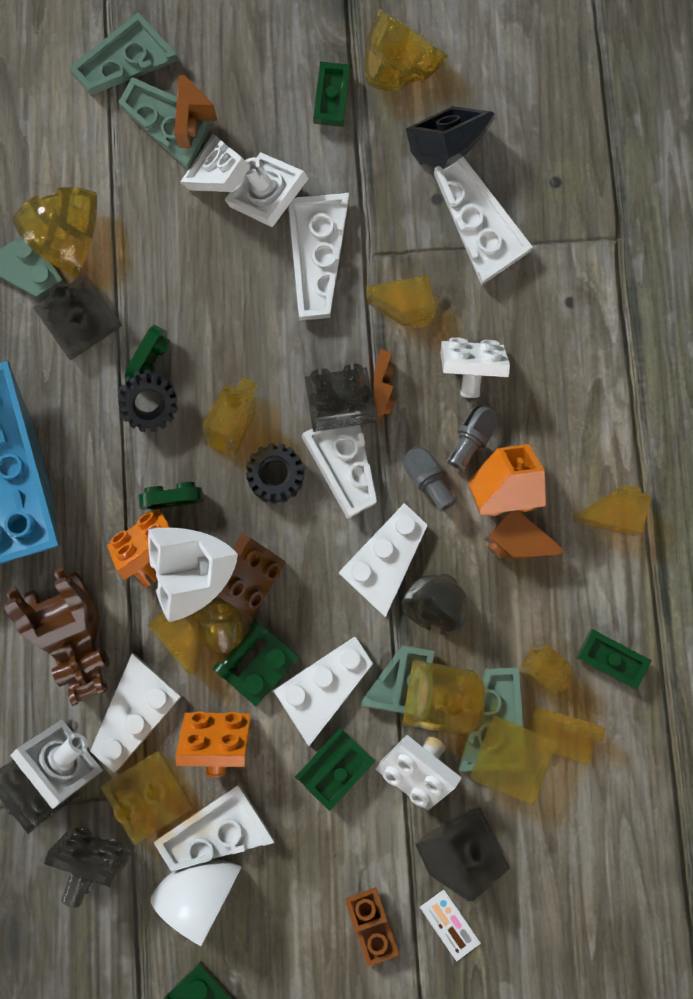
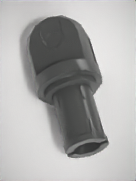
(473, 435)
(428, 476)

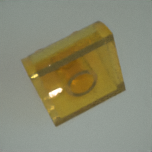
(443, 698)

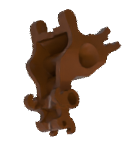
(66, 630)

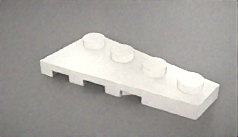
(483, 224)
(317, 239)

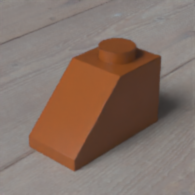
(520, 539)

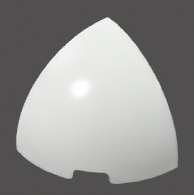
(188, 569)
(194, 896)

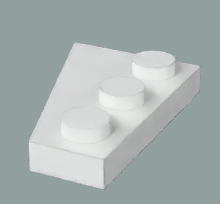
(216, 169)
(344, 465)
(385, 558)
(322, 688)
(133, 713)
(217, 830)

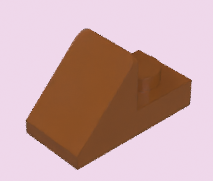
(190, 107)

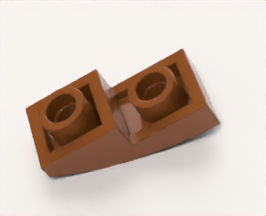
(382, 392)
(372, 926)

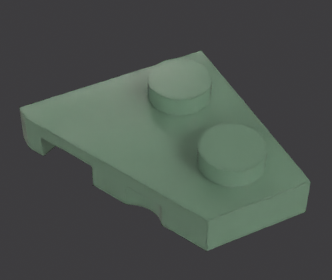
(27, 269)
(392, 685)

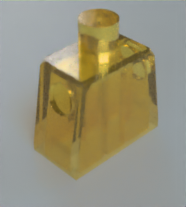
(230, 417)

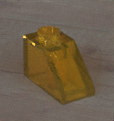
(404, 300)
(618, 511)
(181, 639)
(546, 669)

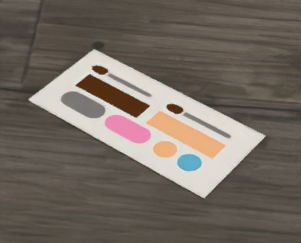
(450, 925)

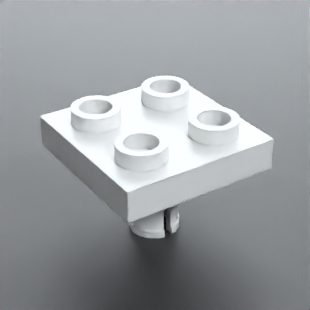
(267, 189)
(473, 362)
(57, 763)
(419, 771)

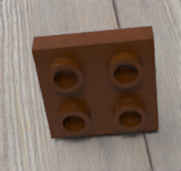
(252, 575)

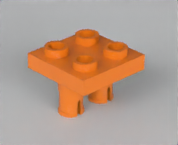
(131, 551)

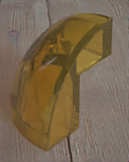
(398, 54)
(59, 226)

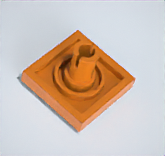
(214, 741)

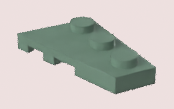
(122, 55)
(155, 113)
(502, 700)

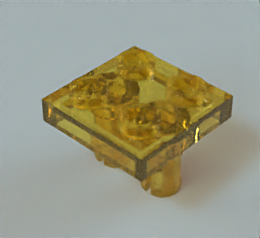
(146, 797)

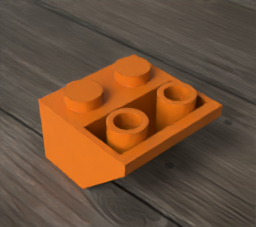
(509, 482)

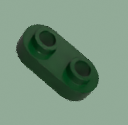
(153, 344)
(156, 497)

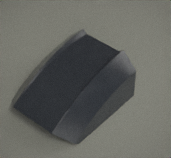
(448, 135)

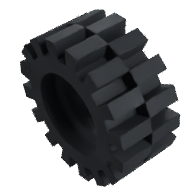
(152, 419)
(275, 454)

